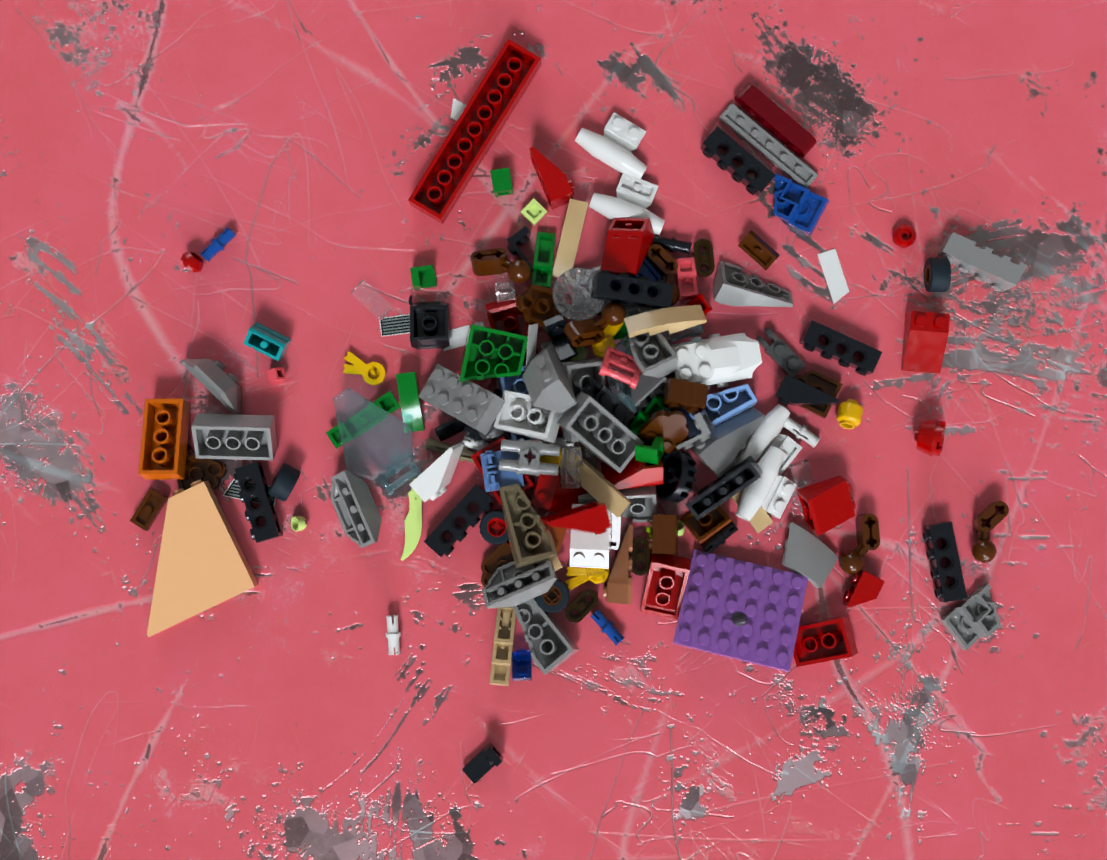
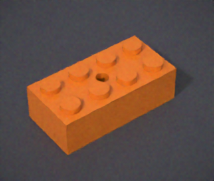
(164, 439)

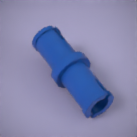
(217, 244)
(607, 627)

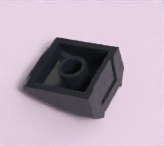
(429, 325)

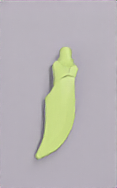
(413, 524)

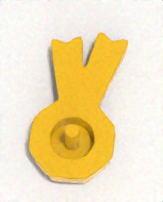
(610, 331)
(372, 373)
(581, 575)

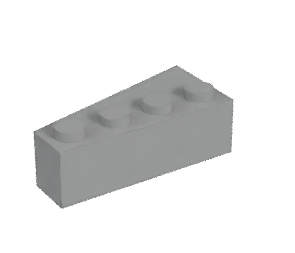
(981, 262)

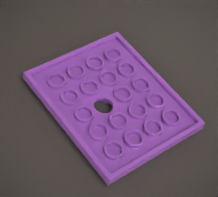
(766, 596)

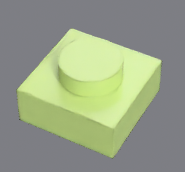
(534, 212)

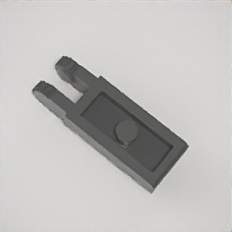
(781, 354)

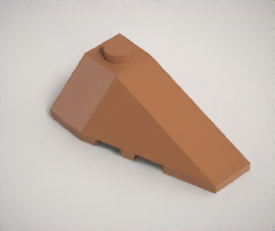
(620, 582)

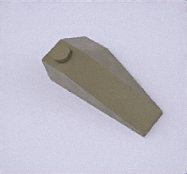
(527, 535)

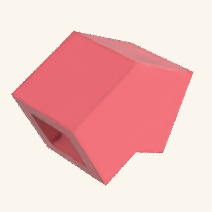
(273, 375)

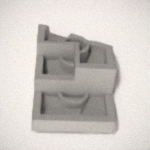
(807, 555)
(972, 618)

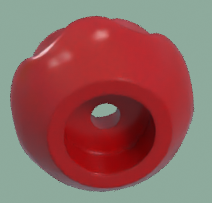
(902, 241)
(193, 261)

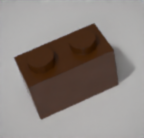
(685, 395)
(664, 534)

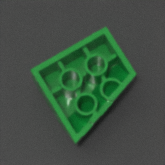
(492, 354)

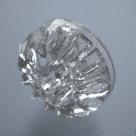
(565, 284)

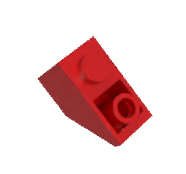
(864, 589)

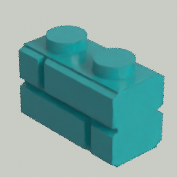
(267, 341)

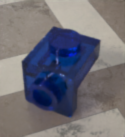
(521, 665)

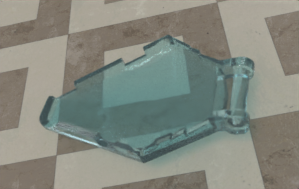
(374, 440)

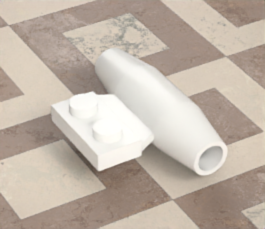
(615, 145)
(631, 201)
(768, 435)
(768, 491)

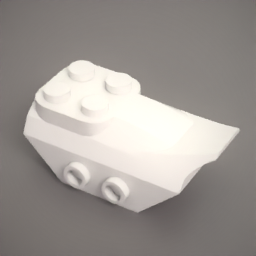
(717, 359)

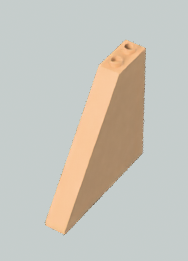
(197, 559)

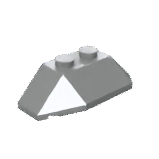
(217, 381)
(548, 382)
(355, 508)
(514, 585)

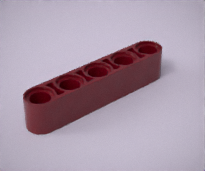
(775, 119)

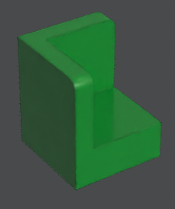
(501, 182)
(423, 277)
(650, 454)

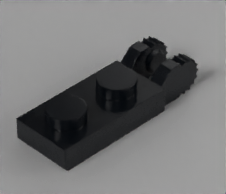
(607, 400)

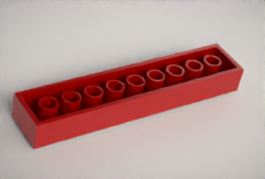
(475, 131)

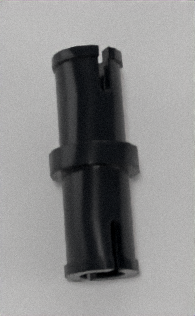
(673, 245)
(719, 537)

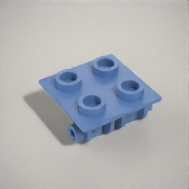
(498, 478)

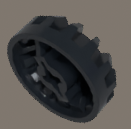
(677, 476)

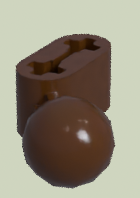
(661, 261)
(496, 262)
(590, 331)
(983, 549)
(852, 560)

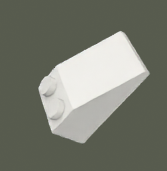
(524, 419)
(438, 475)
(590, 549)

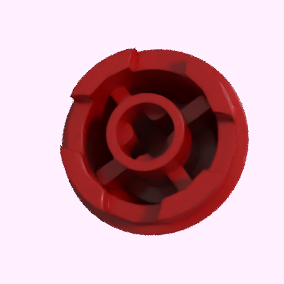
(930, 437)

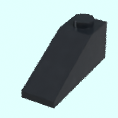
(801, 394)

